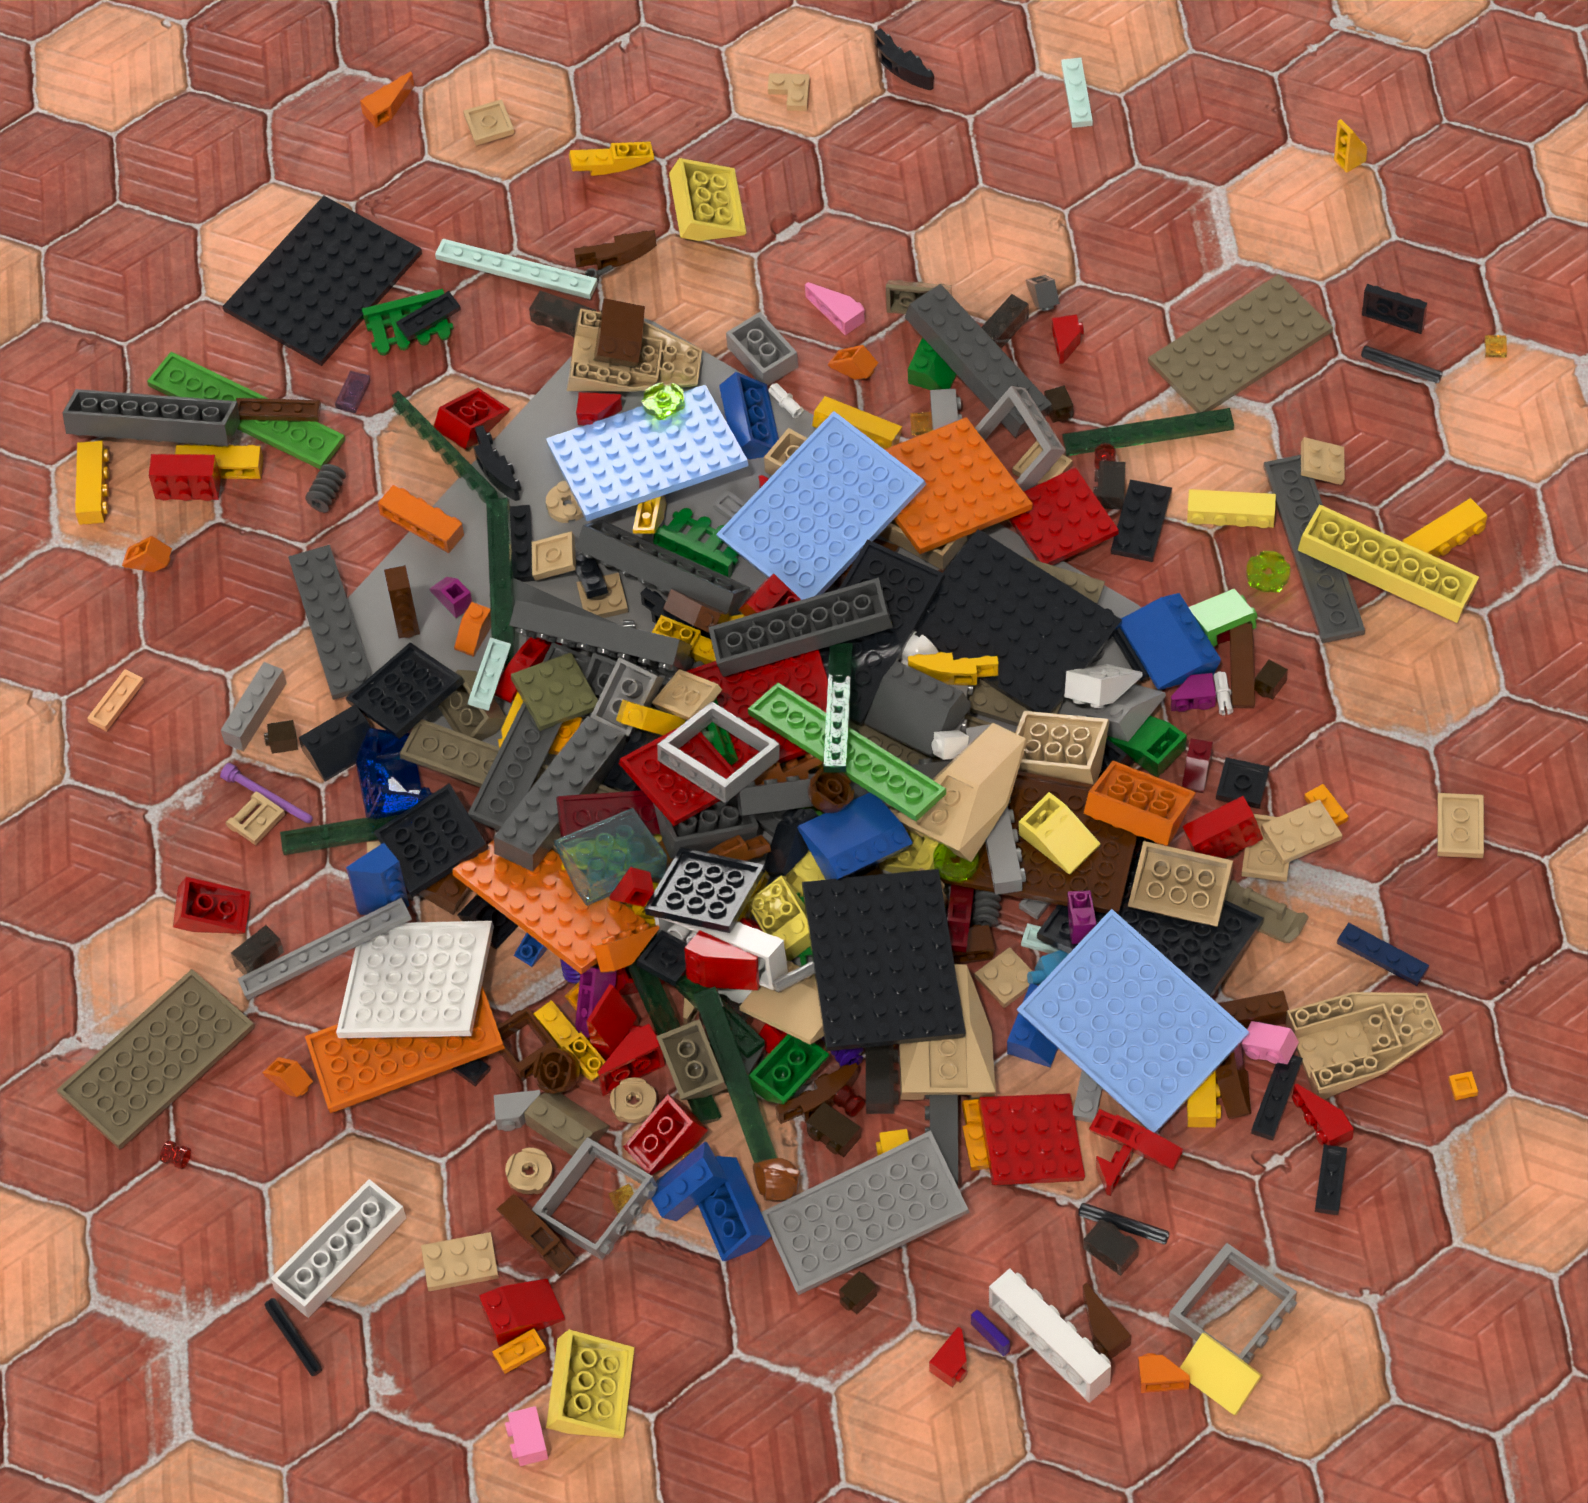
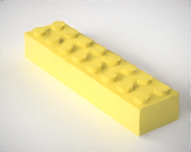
(1388, 563)

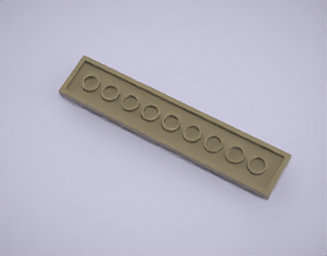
(456, 754)

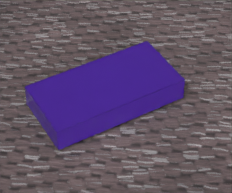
(990, 1333)

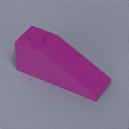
(591, 988)

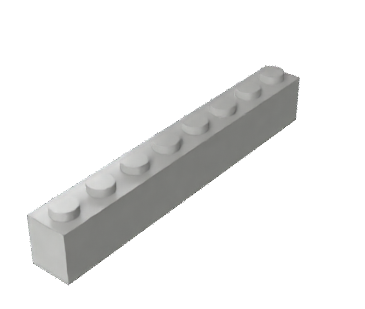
(1000, 844)

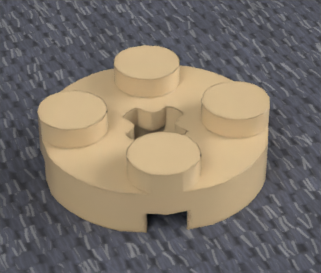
(555, 503)
(637, 1112)
(522, 1161)

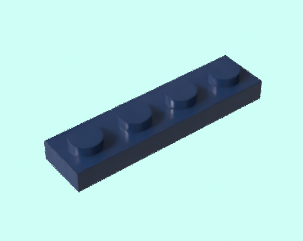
(1383, 954)

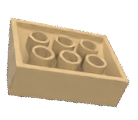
(1063, 745)
(1181, 884)
(790, 1010)

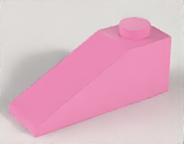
(837, 307)

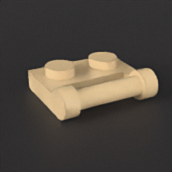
(259, 822)

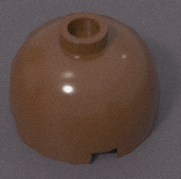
(830, 791)
(556, 1070)

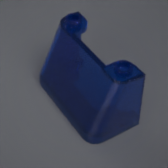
(386, 780)

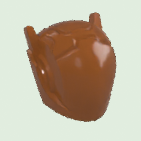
(776, 1179)

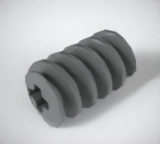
(325, 487)
(985, 908)

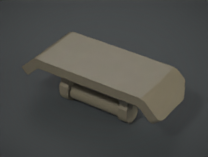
(1278, 919)

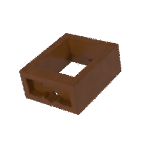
(517, 1021)

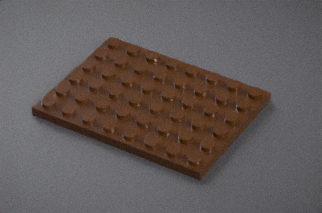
(1102, 872)

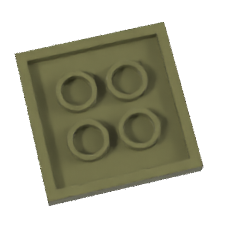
(555, 691)

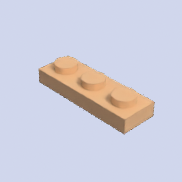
(115, 700)

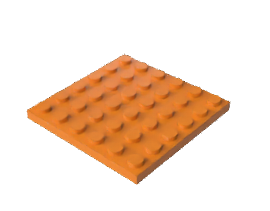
(963, 486)

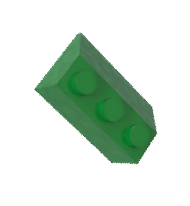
(929, 369)
(786, 1069)

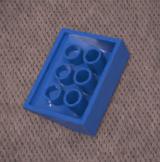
(1169, 641)
(854, 837)

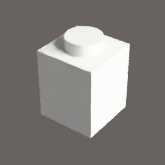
(949, 743)

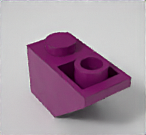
(452, 595)
(1194, 693)
(1080, 915)

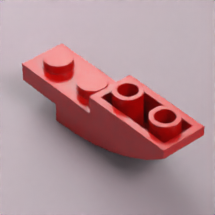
(530, 654)
(1141, 1140)

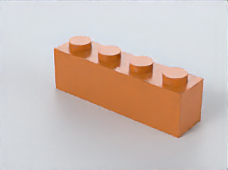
(421, 518)

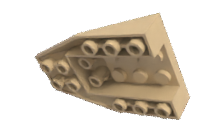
(660, 361)
(976, 792)
(1360, 1036)
(954, 1064)

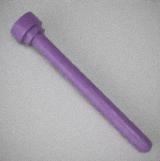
(231, 774)

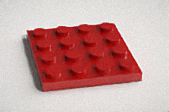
(1063, 519)
(667, 789)
(1031, 1139)

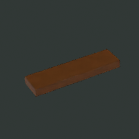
(278, 409)
(1242, 666)

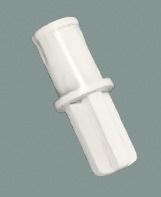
(786, 400)
(1222, 692)

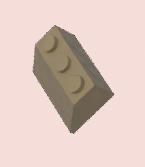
(902, 293)
(467, 718)
(691, 1061)
(563, 1122)

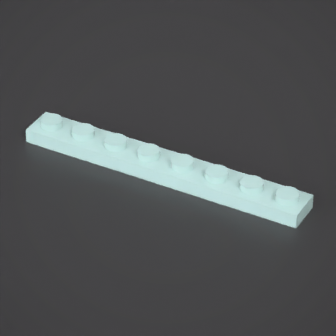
(516, 268)

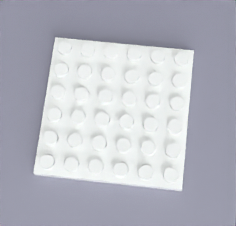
(417, 981)

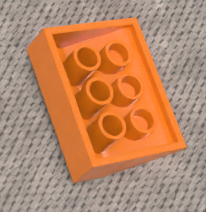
(1138, 803)

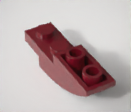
(959, 916)

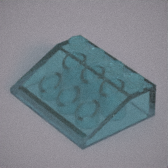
(604, 853)

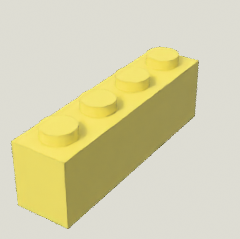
(1231, 508)

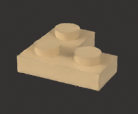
(794, 86)

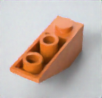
(385, 102)
(623, 950)

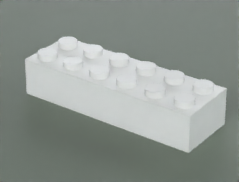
(766, 947)
(338, 1248)
(1050, 1335)

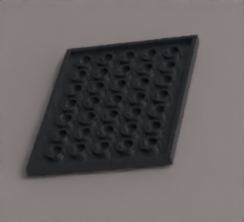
(320, 280)
(1022, 615)
(1195, 948)
(883, 960)

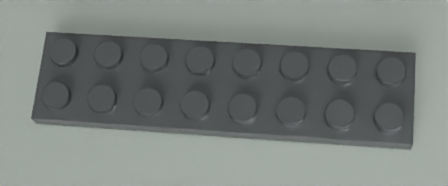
(330, 620)

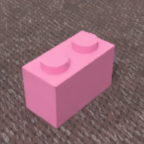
(1270, 1043)
(527, 1436)

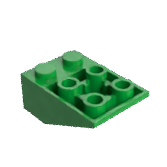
(1154, 745)

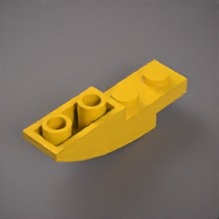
(616, 159)
(701, 647)
(954, 672)
(568, 1038)

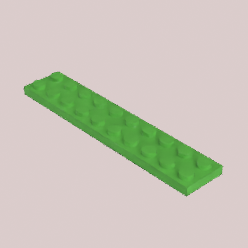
(301, 439)
(866, 762)

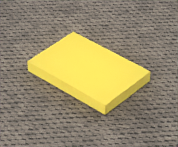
(1220, 1373)

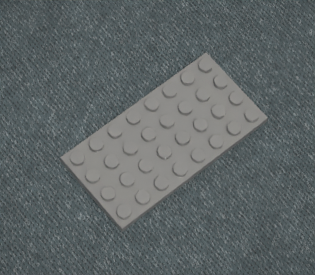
(864, 1212)

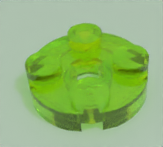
(672, 401)
(1268, 582)
(953, 871)

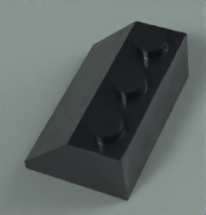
(335, 743)
(481, 910)

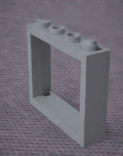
(1038, 425)
(701, 775)
(568, 1178)
(1225, 1256)

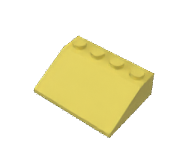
(706, 201)
(590, 1386)

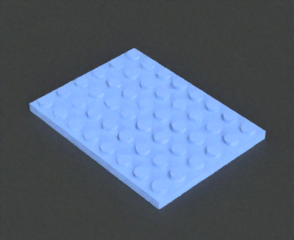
(643, 458)
(821, 508)
(1133, 1021)

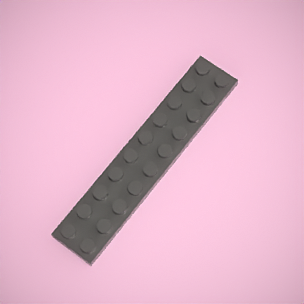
(1324, 585)
(518, 760)

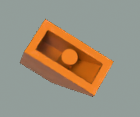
(854, 362)
(147, 555)
(473, 629)
(288, 1076)
(1160, 1374)

